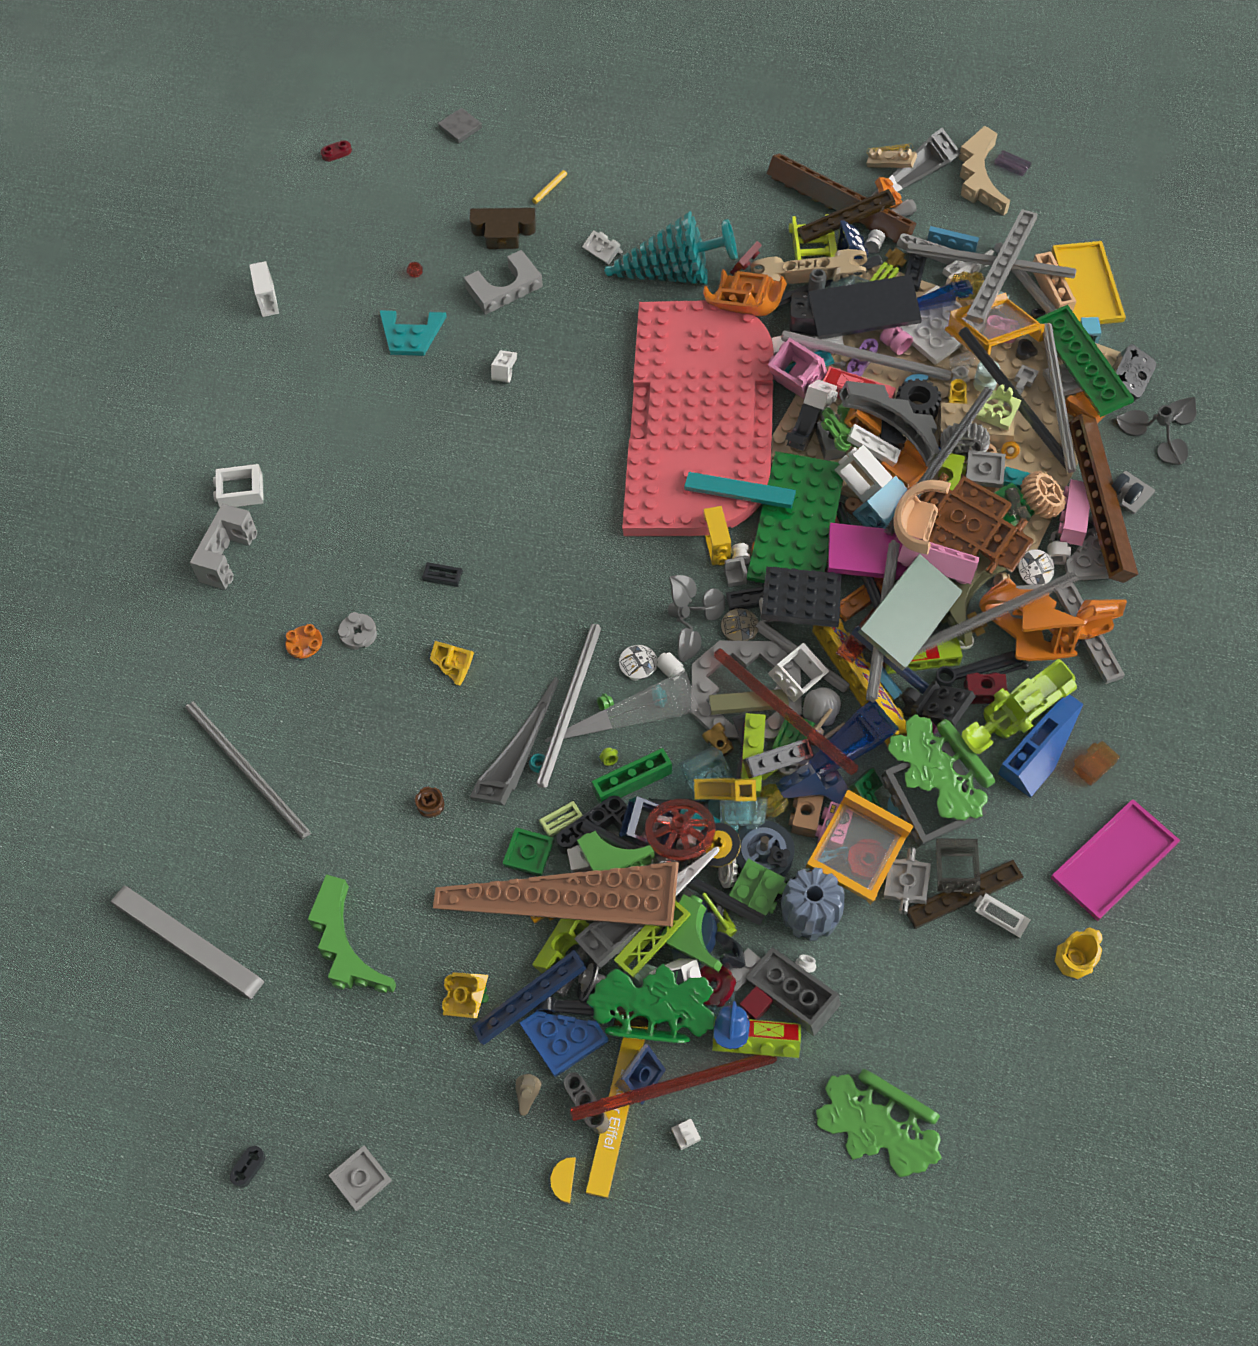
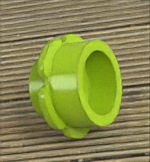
(609, 756)

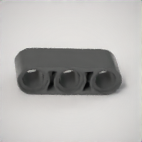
(581, 1094)

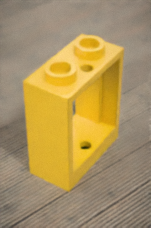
(719, 539)

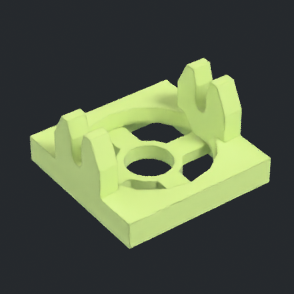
(996, 418)

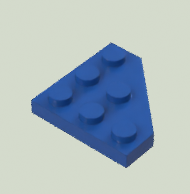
(562, 1039)

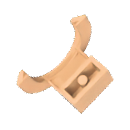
(916, 517)

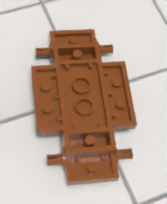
(972, 522)

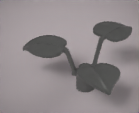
(1182, 411)
(682, 590)

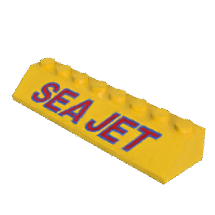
(857, 674)

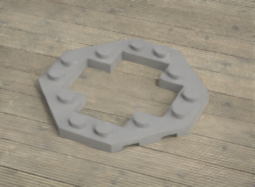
(745, 653)

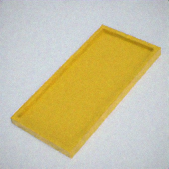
(1093, 283)

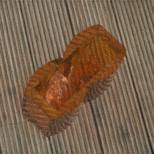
(1095, 763)

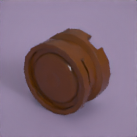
(429, 802)

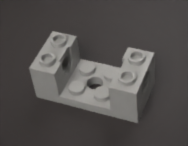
(208, 561)

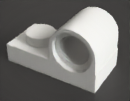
(502, 366)

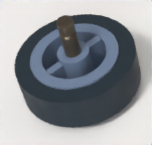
(757, 845)

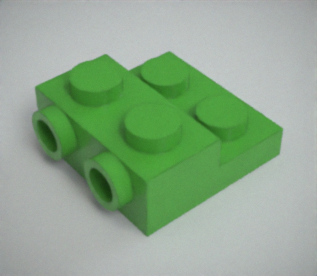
(758, 887)

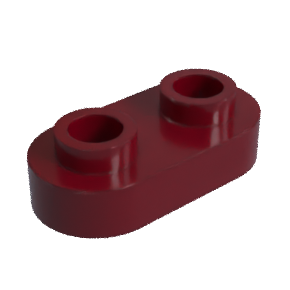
(336, 151)

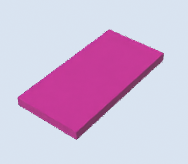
(860, 550)
(1115, 859)

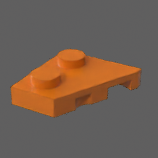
(884, 184)

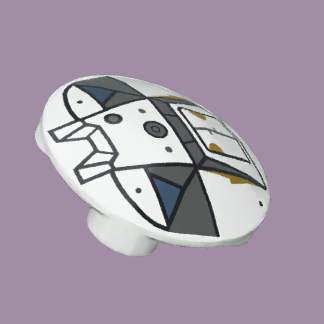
(1036, 567)
(638, 662)

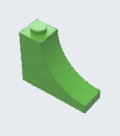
(603, 856)
(689, 935)

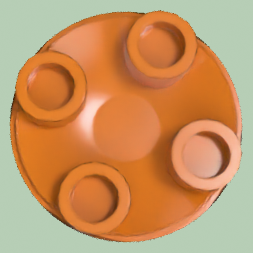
(303, 641)

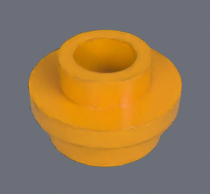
(1004, 450)

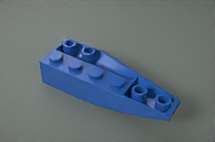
(1041, 749)

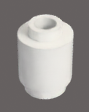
(670, 665)

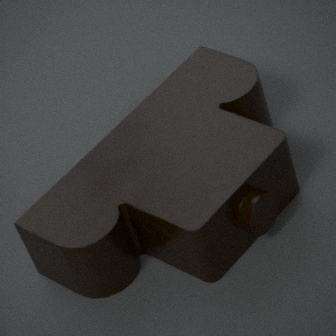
(502, 225)

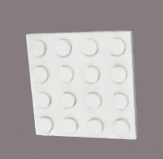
(930, 334)

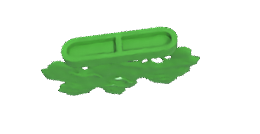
(934, 768)
(872, 1127)

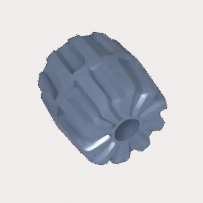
(812, 904)

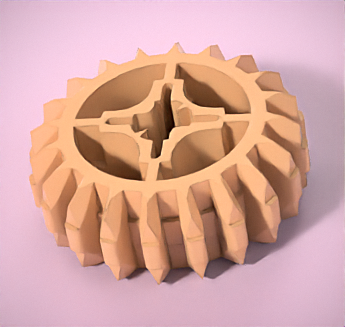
(1043, 494)

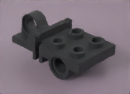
(937, 703)

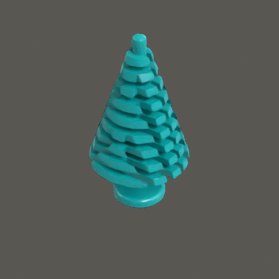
(679, 253)

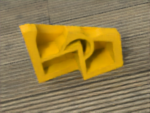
(452, 660)

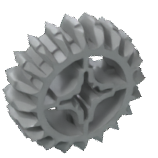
(974, 439)

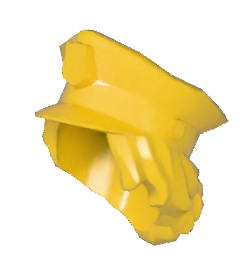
(1079, 953)

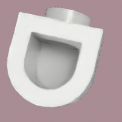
(1059, 552)

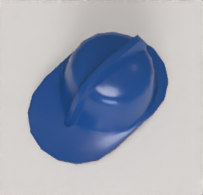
(731, 1027)

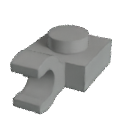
(1025, 377)

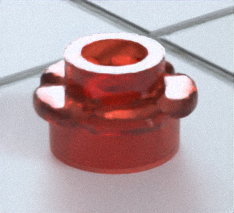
(414, 269)

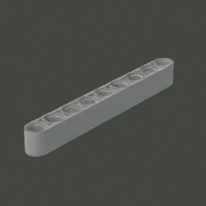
(187, 942)

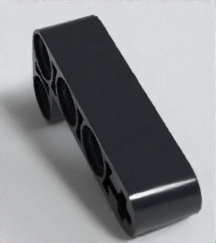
(601, 810)

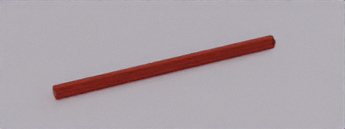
(784, 710)
(670, 1086)

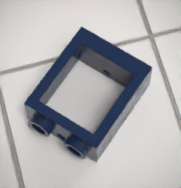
(631, 819)

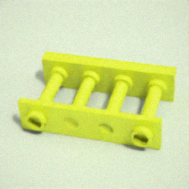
(829, 239)

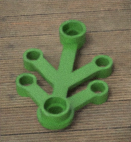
(840, 438)

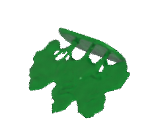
(656, 1000)

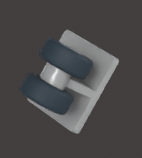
(1131, 492)

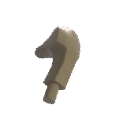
(527, 1090)

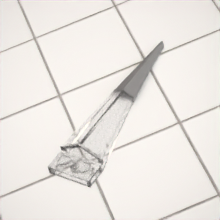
(661, 701)

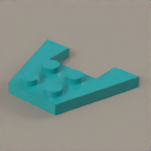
(410, 338)

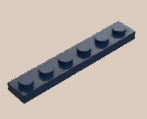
(528, 997)

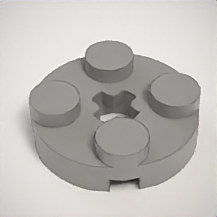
(353, 622)

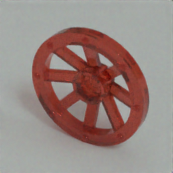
(680, 826)

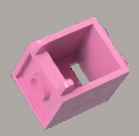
(806, 371)

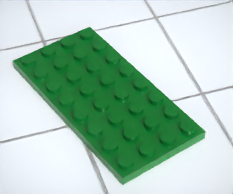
(799, 534)

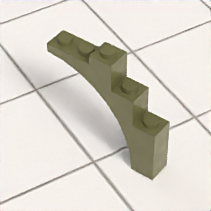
(958, 611)

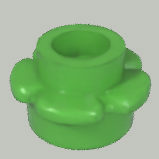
(604, 702)

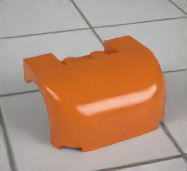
(747, 293)

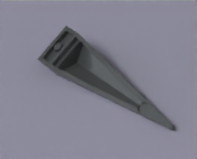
(505, 772)

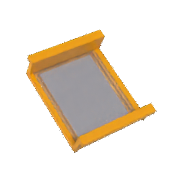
(1002, 324)
(860, 845)

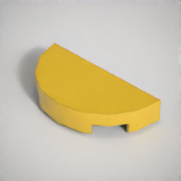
(562, 1179)

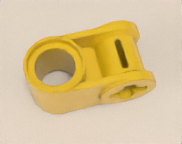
(957, 392)

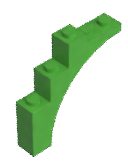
(347, 966)

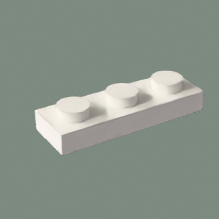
(877, 446)

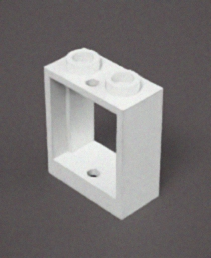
(264, 289)
(870, 466)
(243, 498)
(814, 670)

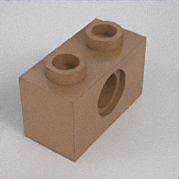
(806, 824)

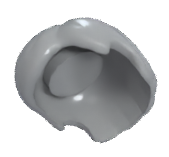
(818, 703)

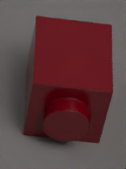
(756, 1004)

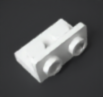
(602, 247)

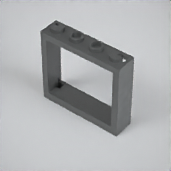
(907, 814)

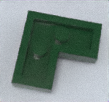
(867, 785)

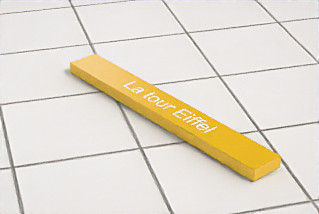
(610, 1141)

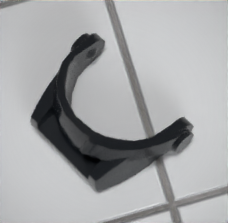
(731, 947)

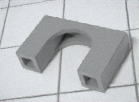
(492, 297)

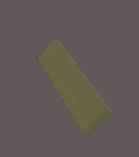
(742, 702)

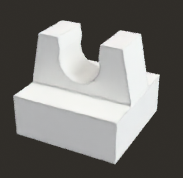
(685, 1134)

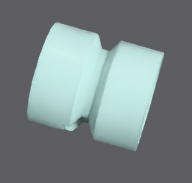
(983, 378)

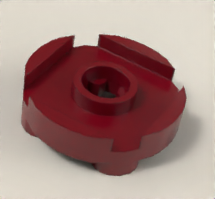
(725, 985)

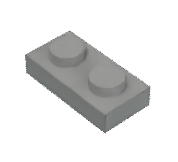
(751, 961)

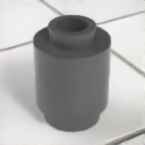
(817, 280)

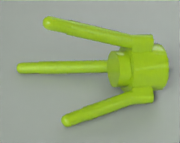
(725, 925)

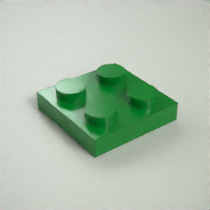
(528, 852)

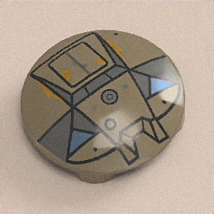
(739, 625)

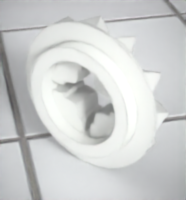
(727, 874)

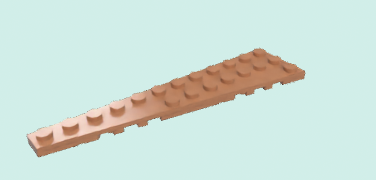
(615, 895)

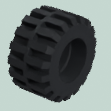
(921, 392)

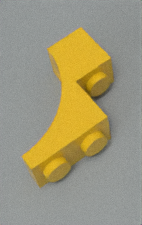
(725, 789)

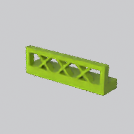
(640, 941)

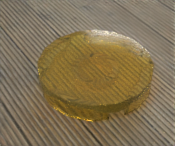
(776, 802)

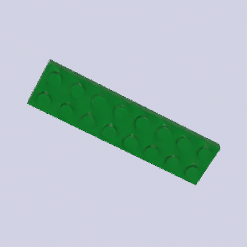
(1086, 362)

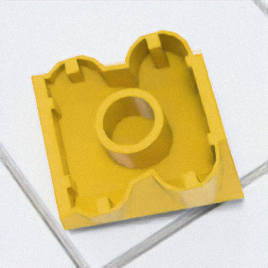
(464, 994)

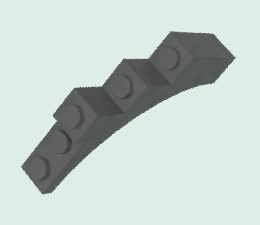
(896, 412)

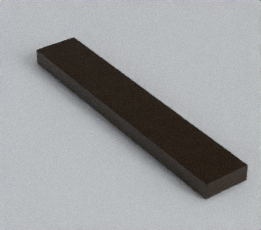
(849, 214)
(948, 902)

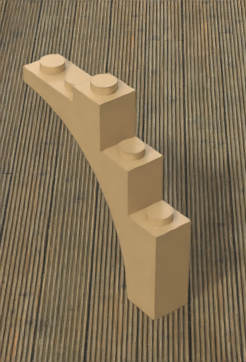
(973, 171)

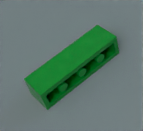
(633, 776)

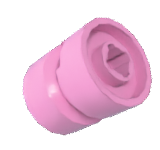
(897, 339)

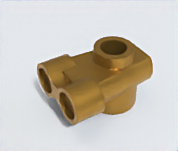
(716, 736)

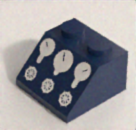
(850, 239)

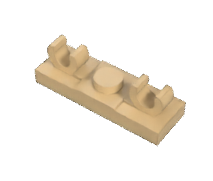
(891, 159)

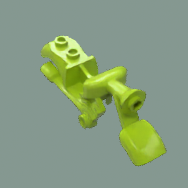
(1017, 710)

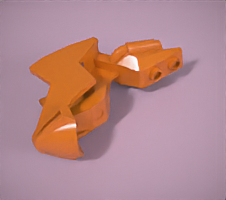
(1091, 621)

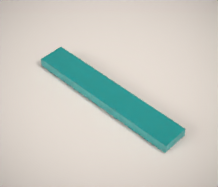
(740, 490)

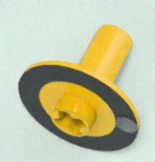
(727, 841)

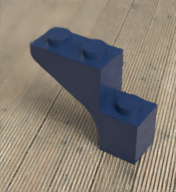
(807, 783)

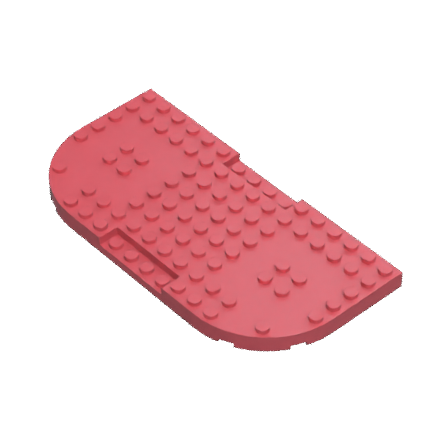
(699, 410)

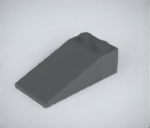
(795, 991)

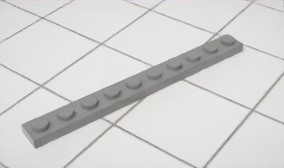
(1001, 267)

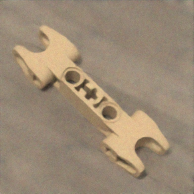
(798, 271)

